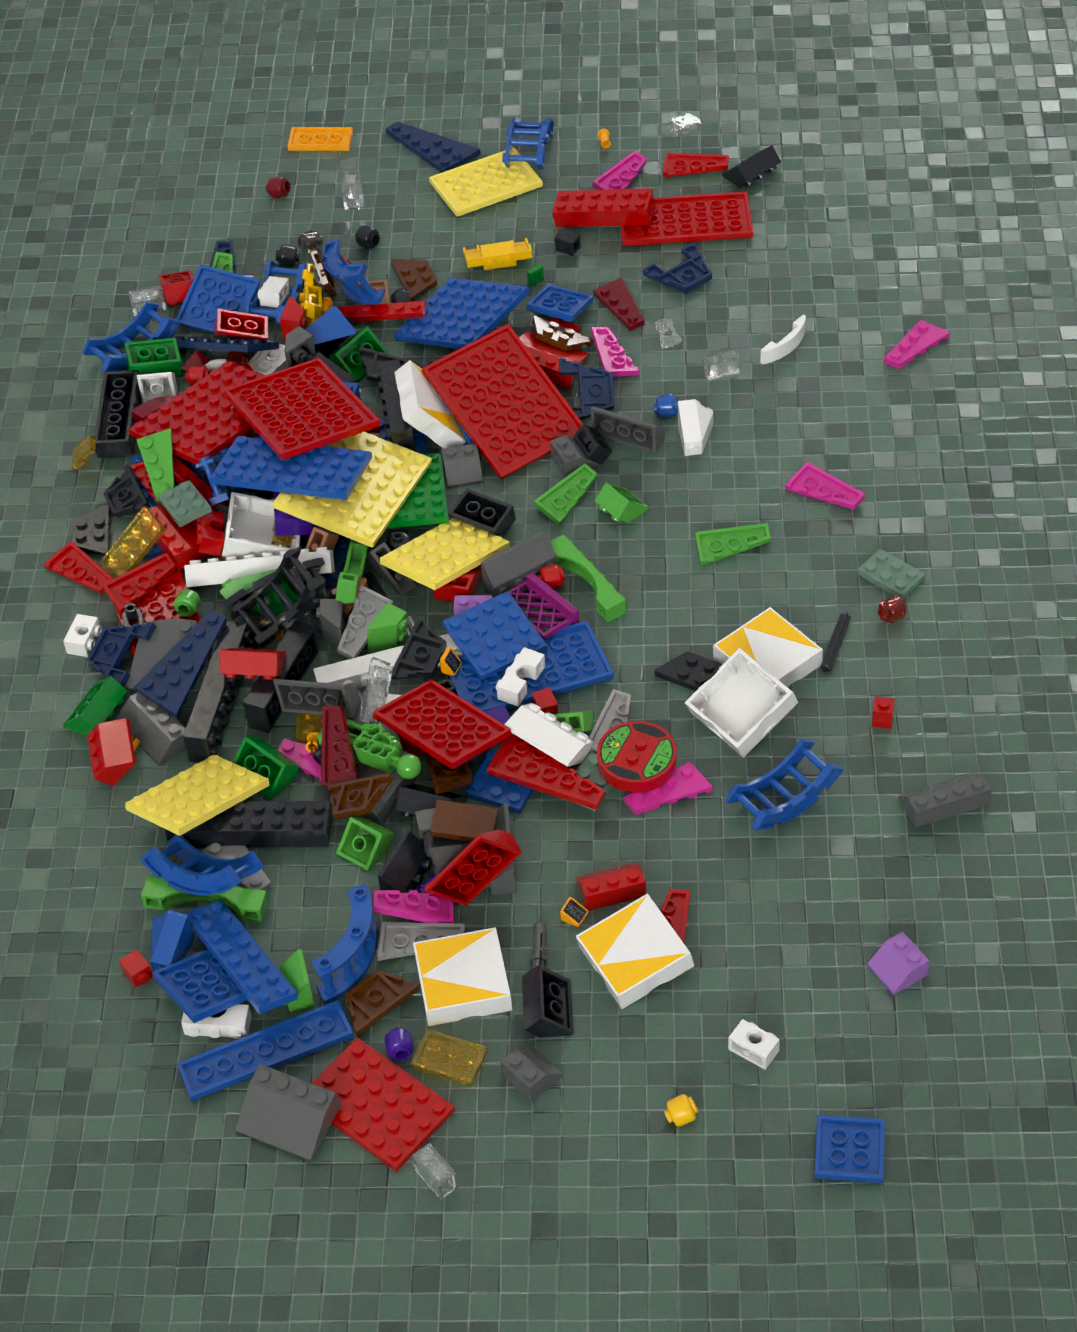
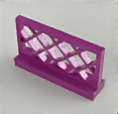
(549, 600)

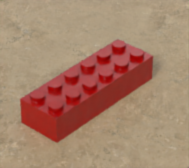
(604, 207)

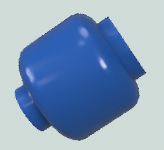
(666, 405)

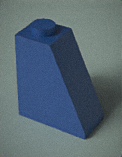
(330, 326)
(170, 938)

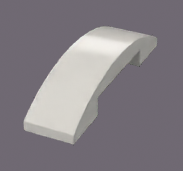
(774, 351)

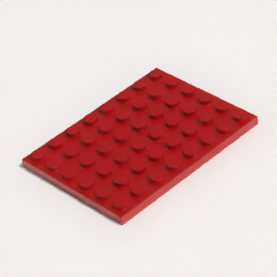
(503, 400)
(301, 408)
(201, 415)

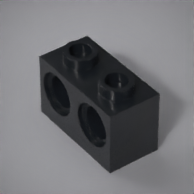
(592, 444)

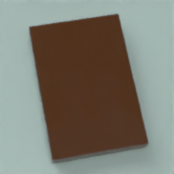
(462, 820)

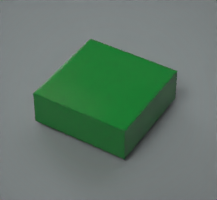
(535, 275)

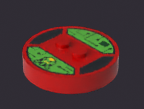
(636, 756)

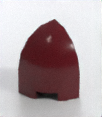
(196, 359)

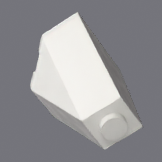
(694, 426)

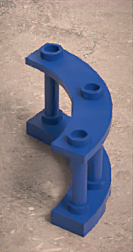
(541, 129)
(270, 269)
(350, 275)
(110, 344)
(225, 492)
(796, 804)
(215, 873)
(353, 951)

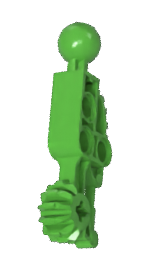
(381, 750)

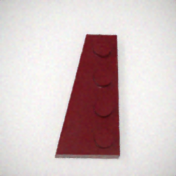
(620, 303)
(337, 752)

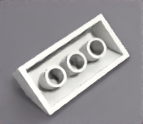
(549, 735)

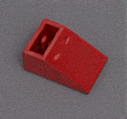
(463, 585)

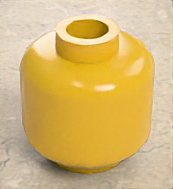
(681, 1110)

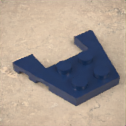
(685, 275)
(595, 387)
(112, 647)

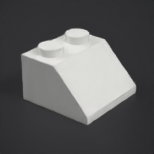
(157, 385)

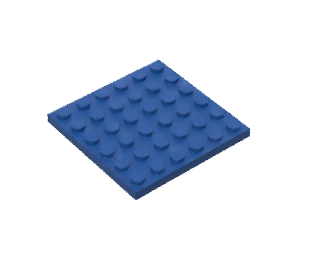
(462, 313)

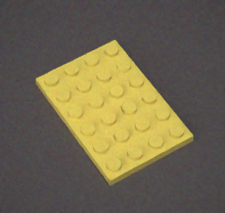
(484, 183)
(444, 553)
(196, 794)

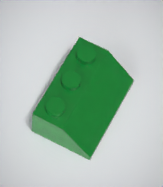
(153, 356)
(348, 356)
(96, 706)
(268, 762)

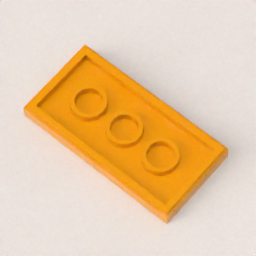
(320, 139)

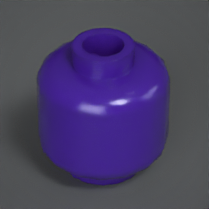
(399, 1044)

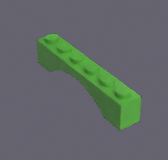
(350, 578)
(608, 600)
(245, 902)

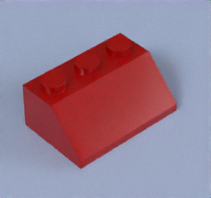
(241, 325)
(251, 662)
(111, 750)
(612, 886)

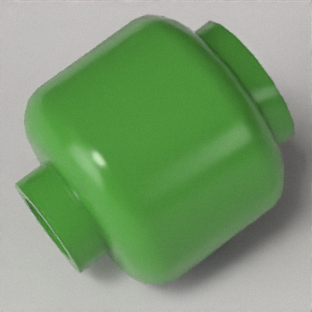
(187, 603)

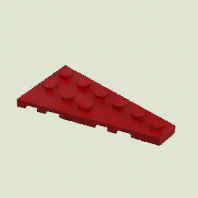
(532, 768)

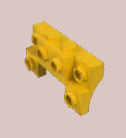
(498, 254)
(311, 297)

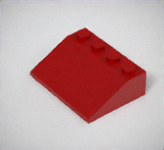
(548, 359)
(176, 540)
(475, 867)

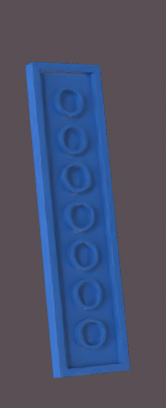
(241, 957)
(269, 1047)

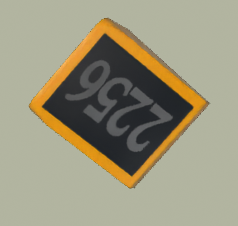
(449, 662)
(573, 912)

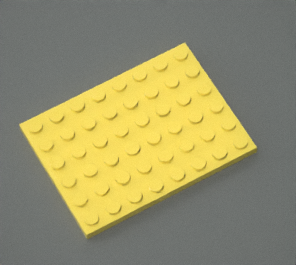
(375, 497)

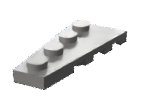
(365, 610)
(614, 713)
(258, 880)
(398, 937)

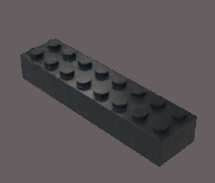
(215, 698)
(266, 825)

